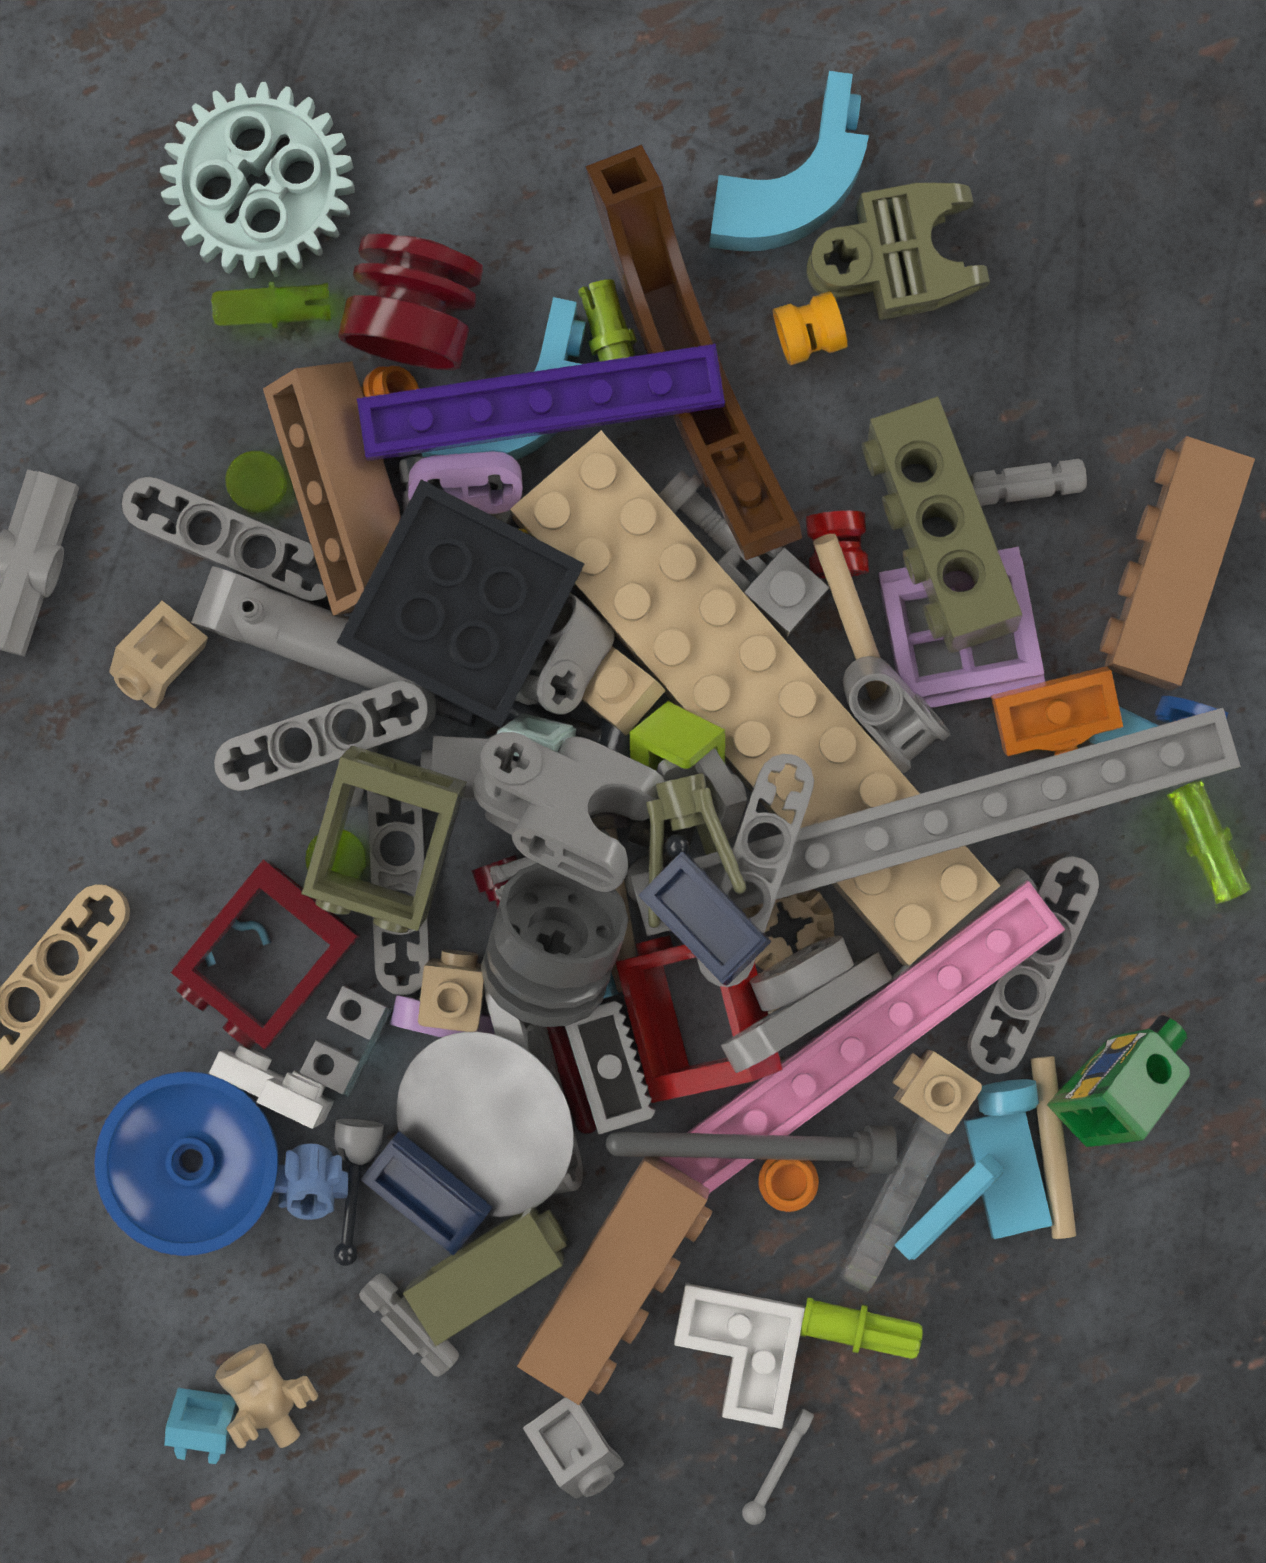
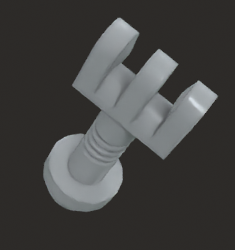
(682, 495)

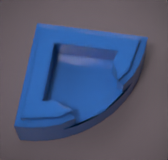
(1176, 708)

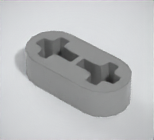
(801, 973)

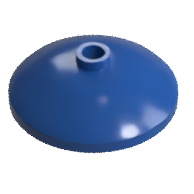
(144, 1171)

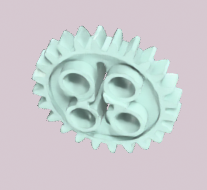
(212, 153)

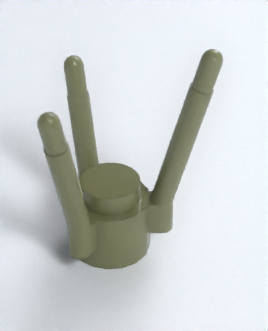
(688, 804)

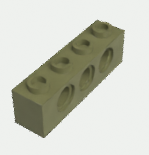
(924, 437)

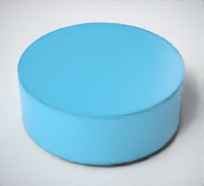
(1008, 1097)

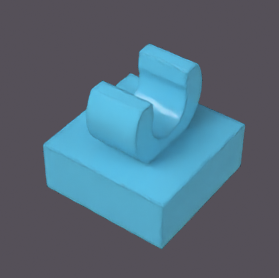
(200, 1423)

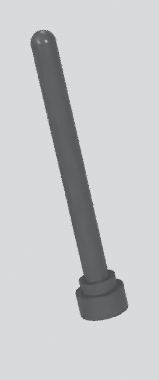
(869, 1149)

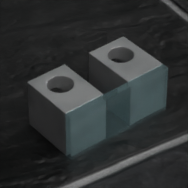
(347, 1067)

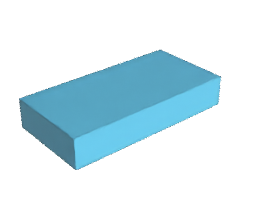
(1017, 1197)
(950, 1207)

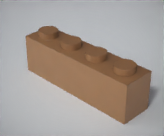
(339, 492)
(1177, 562)
(615, 1278)

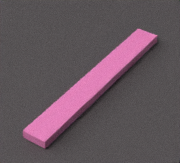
(879, 1028)

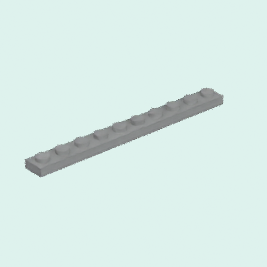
(986, 807)

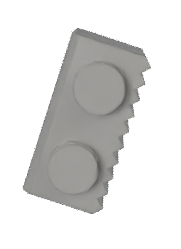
(610, 1069)

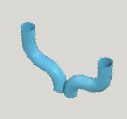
(242, 926)

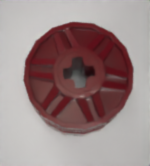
(413, 290)

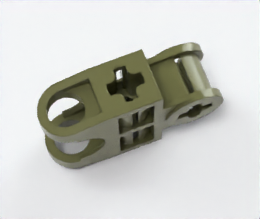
(895, 252)

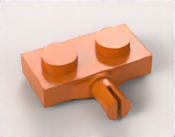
(1057, 712)

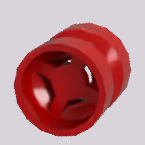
(848, 528)

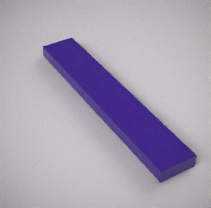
(540, 402)

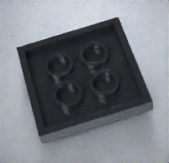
(460, 603)

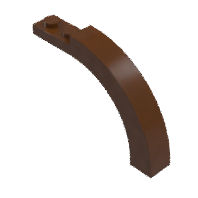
(668, 319)

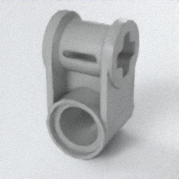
(568, 658)
(899, 718)

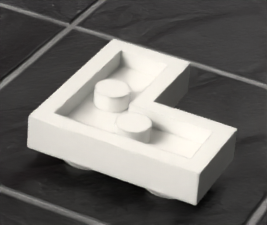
(288, 1095)
(759, 1338)

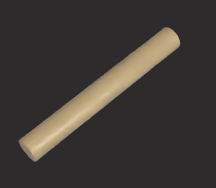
(848, 604)
(1053, 1150)

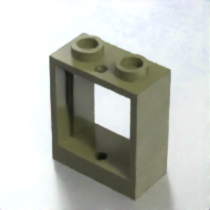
(401, 782)
(486, 1273)

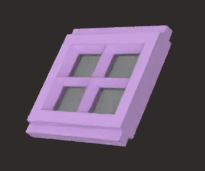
(973, 671)

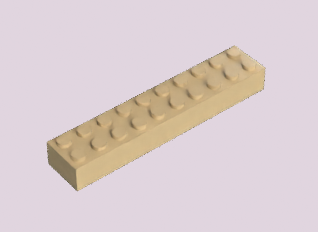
(738, 672)

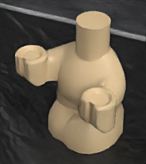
(262, 1396)

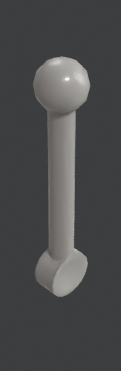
(754, 1511)

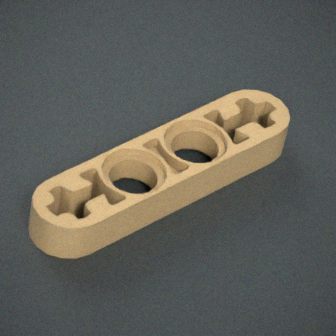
(49, 986)

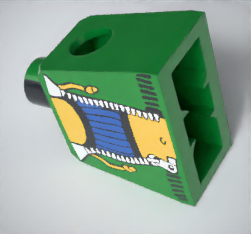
(1124, 1085)

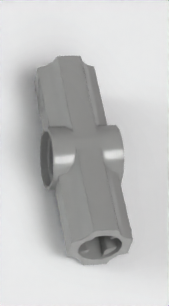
(32, 555)

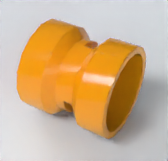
(823, 324)

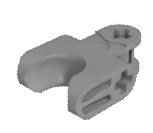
(557, 794)

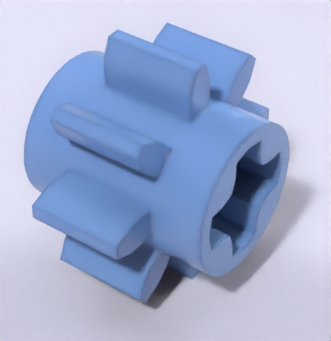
(311, 1181)

